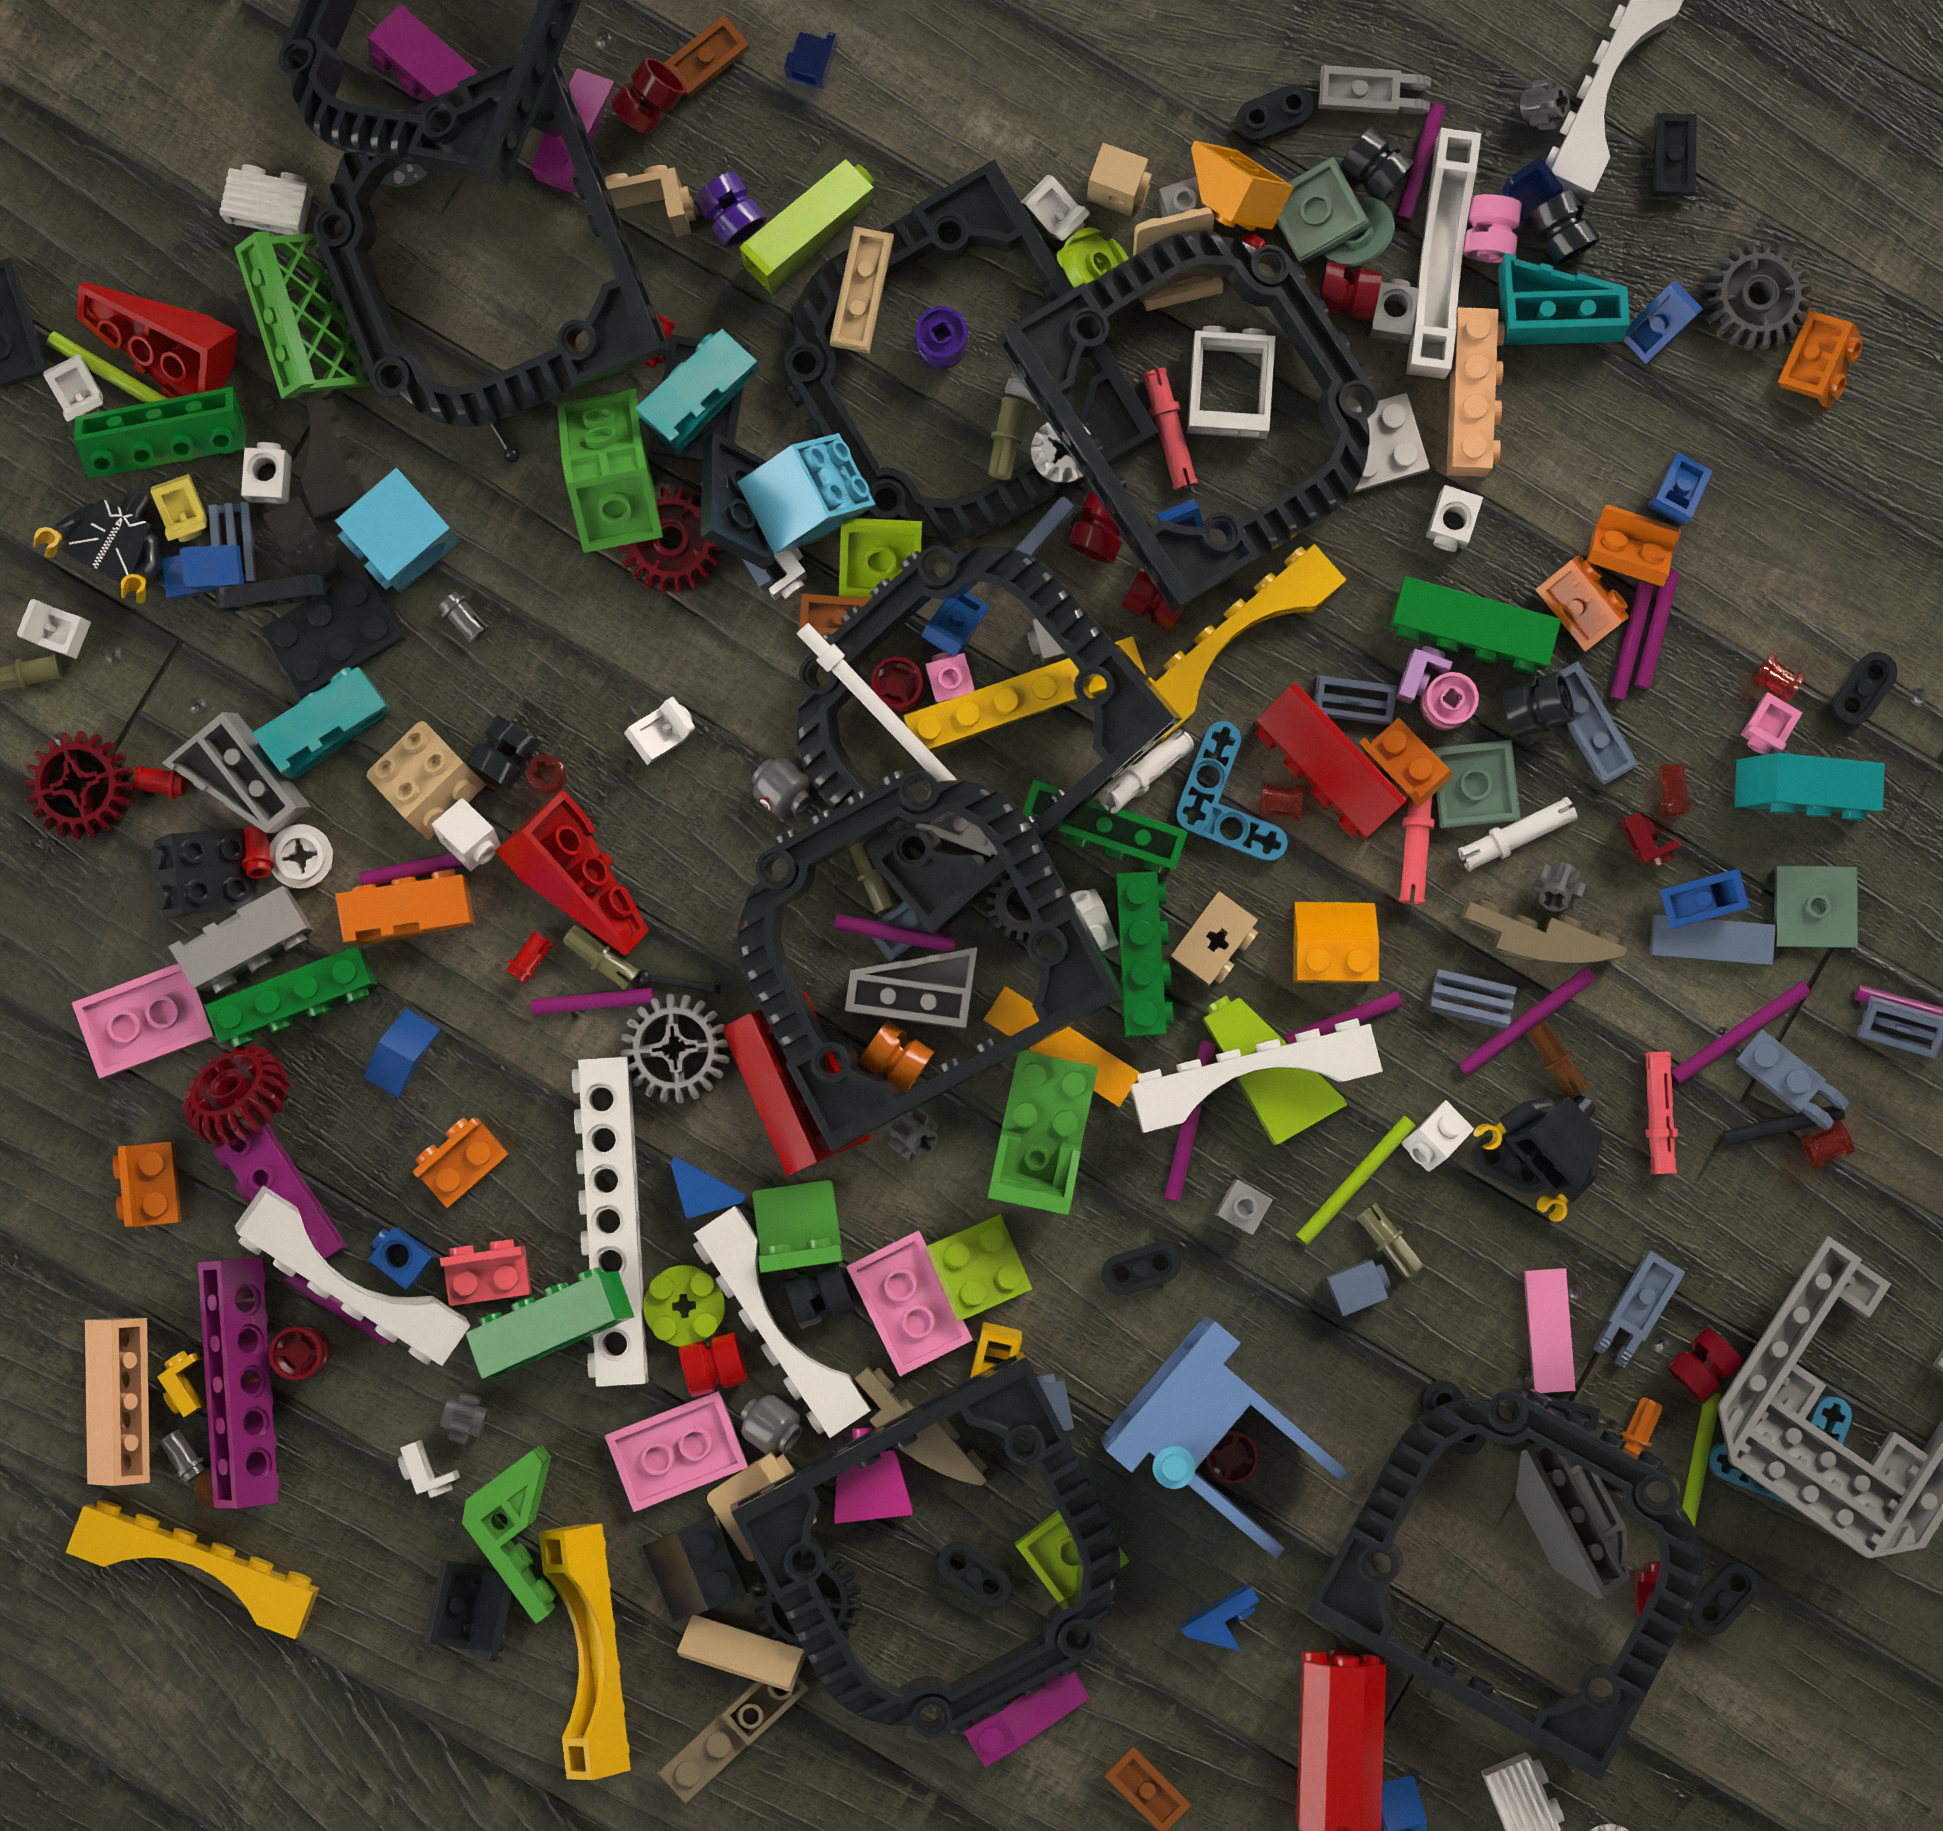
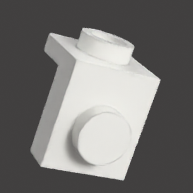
(1055, 209)
(74, 388)
(794, 572)
(53, 628)
(661, 731)
(1096, 917)
(1437, 1136)
(416, 1466)

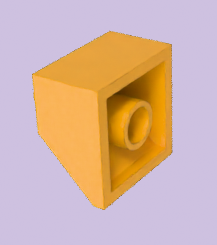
(1238, 187)
(1335, 943)

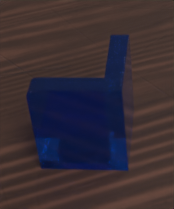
(811, 59)
(1532, 186)

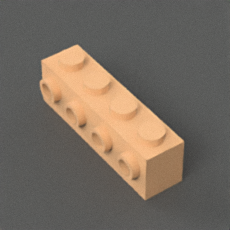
(1472, 393)
(117, 1401)

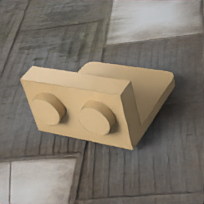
(655, 185)
(1159, 228)
(423, 778)
(747, 1481)

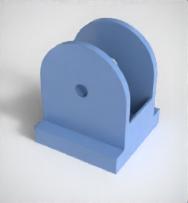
(1193, 1406)

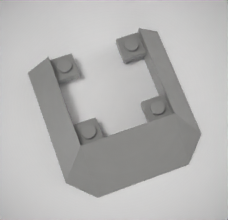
(1869, 1507)

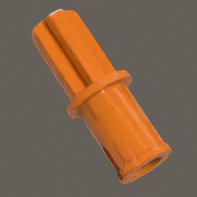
(1642, 1425)

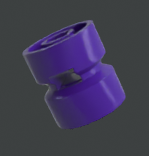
(739, 219)
(941, 337)

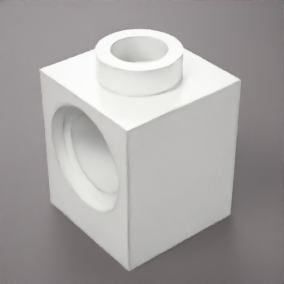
(271, 491)
(1462, 503)
(466, 835)

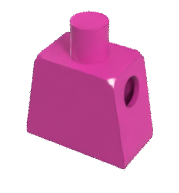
(873, 1490)

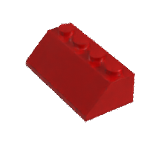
(1328, 762)
(777, 1095)

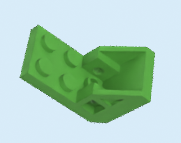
(608, 471)
(1043, 1132)
(518, 1497)

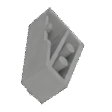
(238, 772)
(243, 941)
(916, 990)

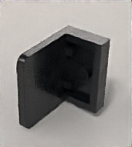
(201, 872)
(470, 1609)

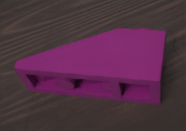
(552, 161)
(1025, 1718)

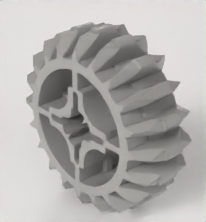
(709, 1045)

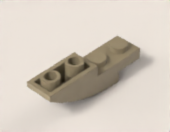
(1557, 944)
(935, 1444)
(727, 1736)

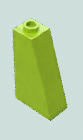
(806, 225)
(1280, 1096)

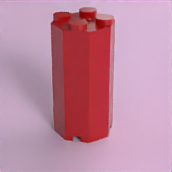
(1340, 1741)

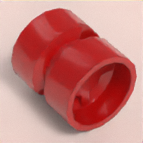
(713, 1364)

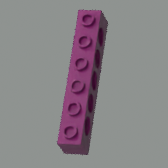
(226, 1400)

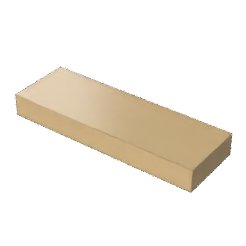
(861, 289)
(741, 1653)

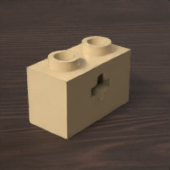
(1119, 180)
(1221, 916)

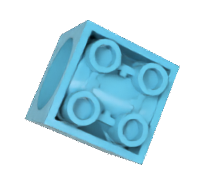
(806, 492)
(395, 532)

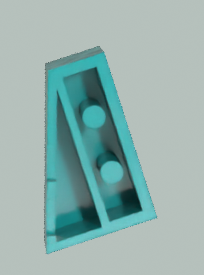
(1557, 306)
(697, 391)
(322, 723)
(1810, 785)

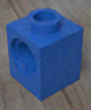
(418, 1262)

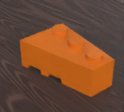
(405, 908)

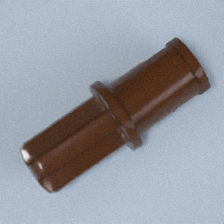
(1556, 1059)

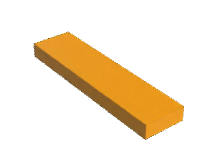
(1015, 1013)

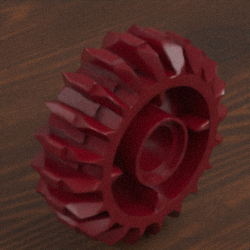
(677, 564)
(236, 1095)

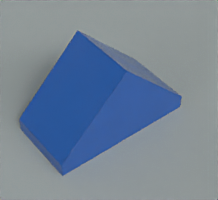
(401, 1052)
(701, 1191)

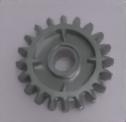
(1770, 276)

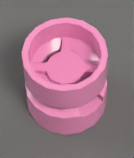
(1492, 223)
(1449, 701)

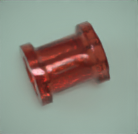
(1778, 678)
(558, 778)
(1281, 801)
(1827, 1145)

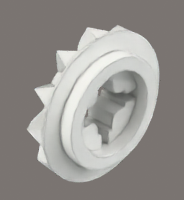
(1044, 455)
(286, 844)

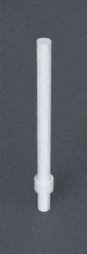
(831, 659)

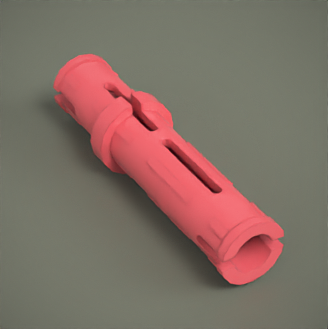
(1171, 435)
(1416, 844)
(1660, 1109)

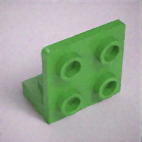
(797, 1226)

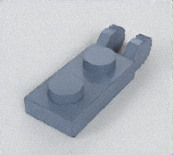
(1789, 1078)
(1640, 1305)

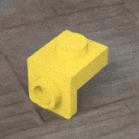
(180, 508)

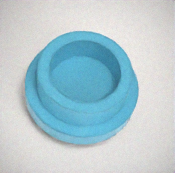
(1173, 1467)

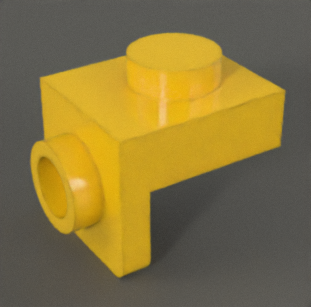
(180, 1393)

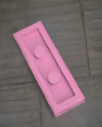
(1549, 1330)

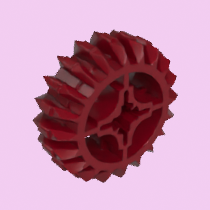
(73, 769)

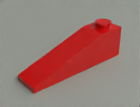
(171, 344)
(564, 865)

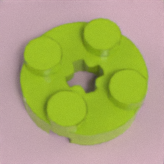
(1086, 251)
(666, 1290)

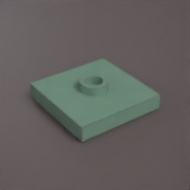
(1320, 212)
(1481, 785)
(1815, 907)

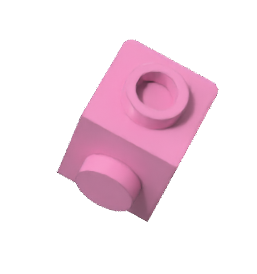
(949, 676)
(1770, 725)

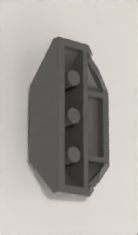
(1573, 1520)

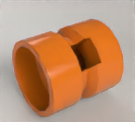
(896, 1056)

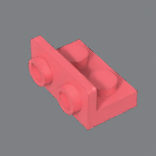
(486, 1274)

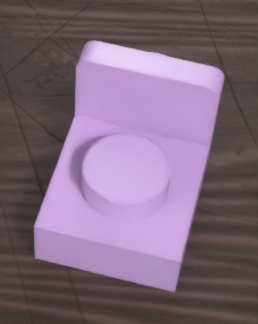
(1414, 678)

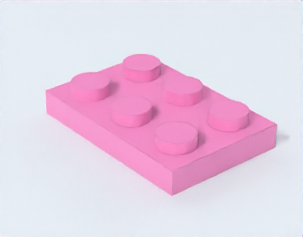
(142, 1020)
(908, 1303)
(676, 1451)

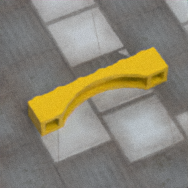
(1298, 589)
(1004, 703)
(271, 1597)
(596, 1734)

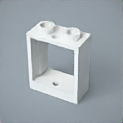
(1230, 423)

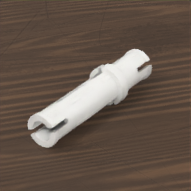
(1137, 778)
(1503, 840)

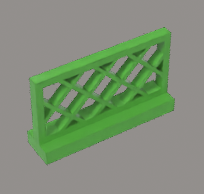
(279, 316)

